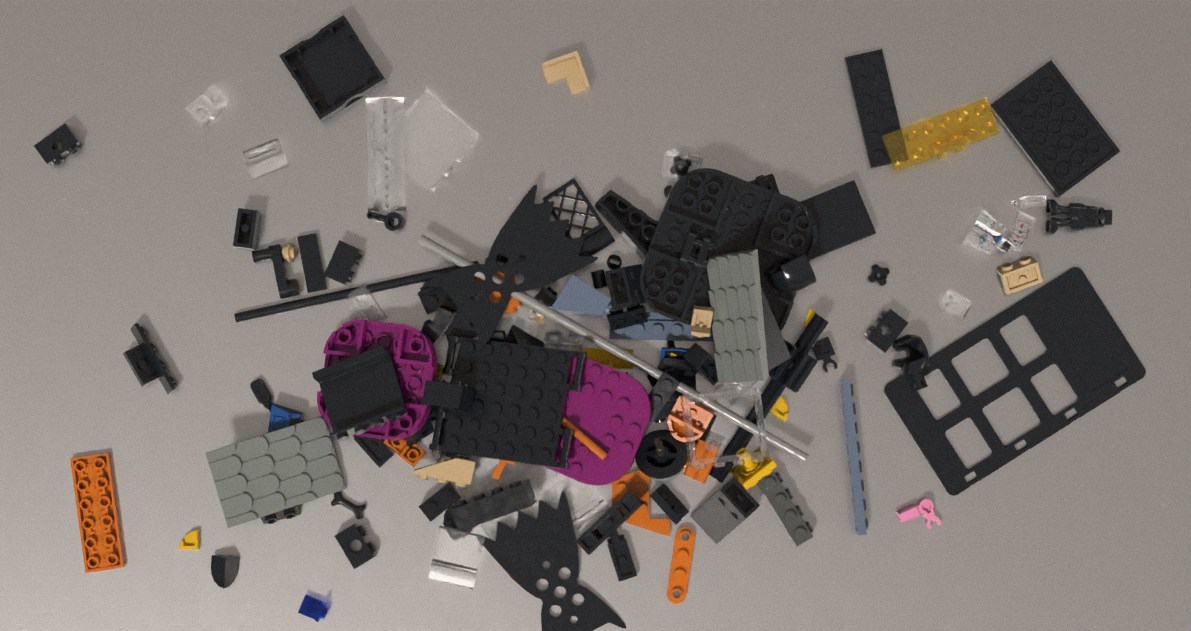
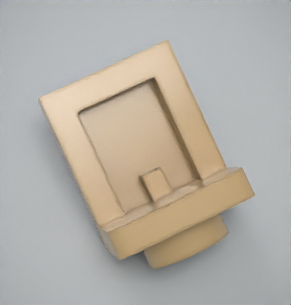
(701, 321)

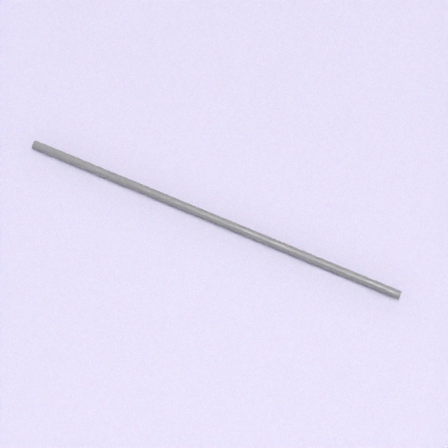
(616, 350)

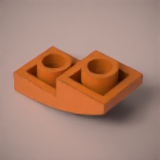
(409, 454)

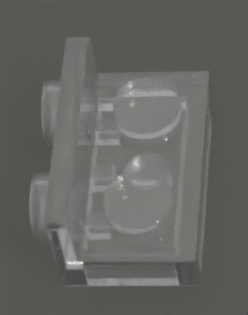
(668, 162)

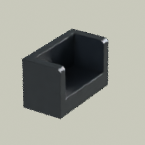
(702, 362)

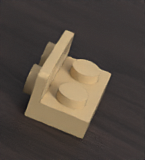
(1019, 274)

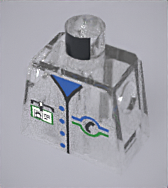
(987, 235)

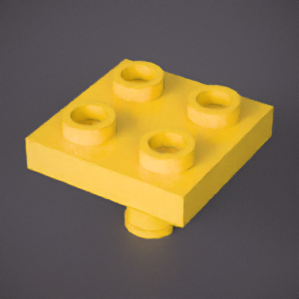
(750, 473)

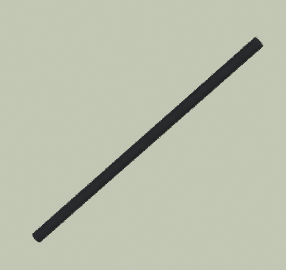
(340, 295)

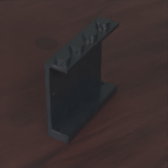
(361, 393)

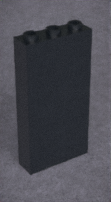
(839, 218)

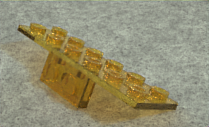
(940, 135)

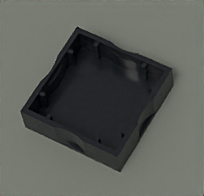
(333, 69)

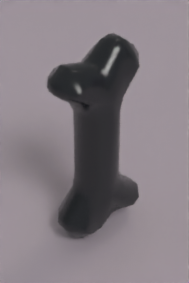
(356, 509)

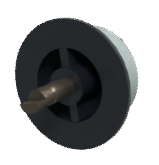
(661, 455)

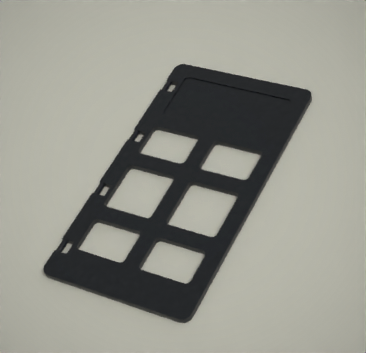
(1077, 339)

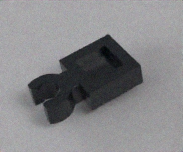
(822, 351)

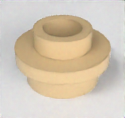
(289, 252)

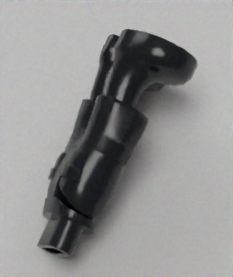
(1079, 217)

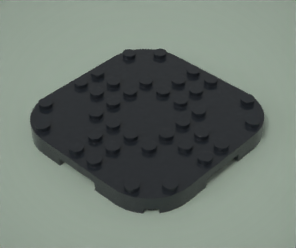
(737, 219)

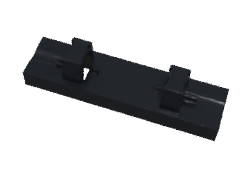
(609, 522)

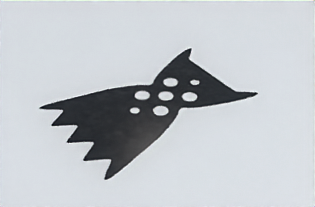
(524, 233)
(551, 540)

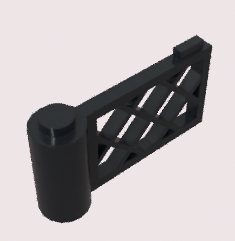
(597, 237)

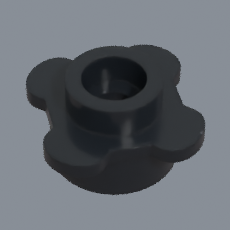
(678, 161)
(874, 278)

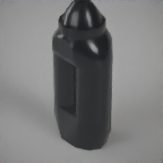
(262, 393)

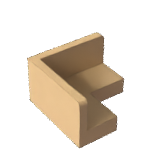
(568, 68)

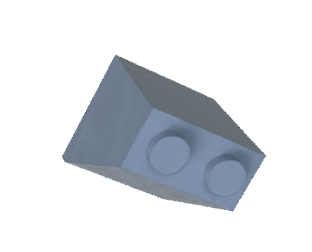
(582, 299)

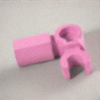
(923, 506)

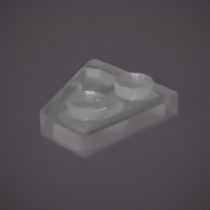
(364, 305)

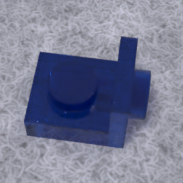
(313, 608)

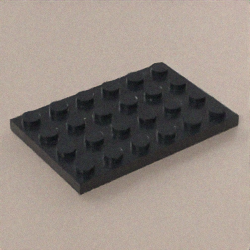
(1054, 128)

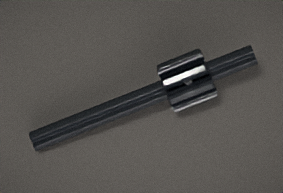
(788, 374)

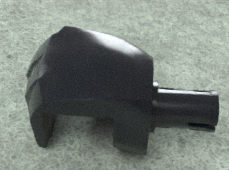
(916, 358)

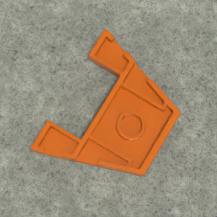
(640, 485)

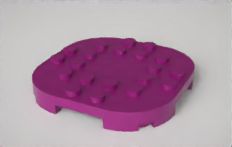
(412, 359)
(610, 412)

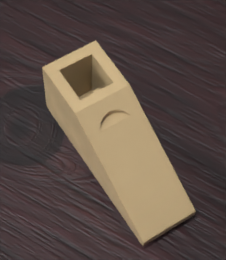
(454, 469)

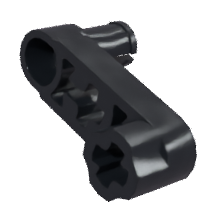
(286, 287)

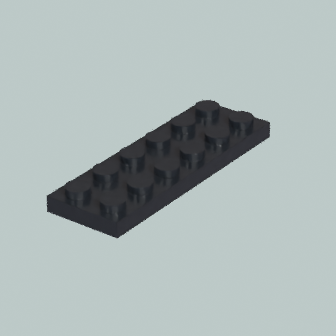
(873, 103)

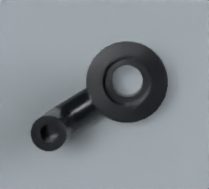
(388, 220)

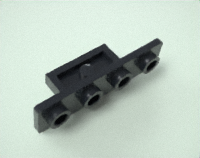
(146, 363)

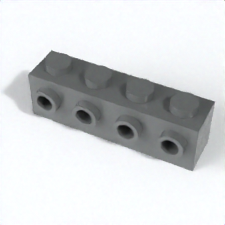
(784, 508)

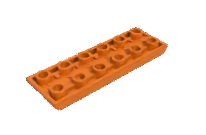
(97, 512)

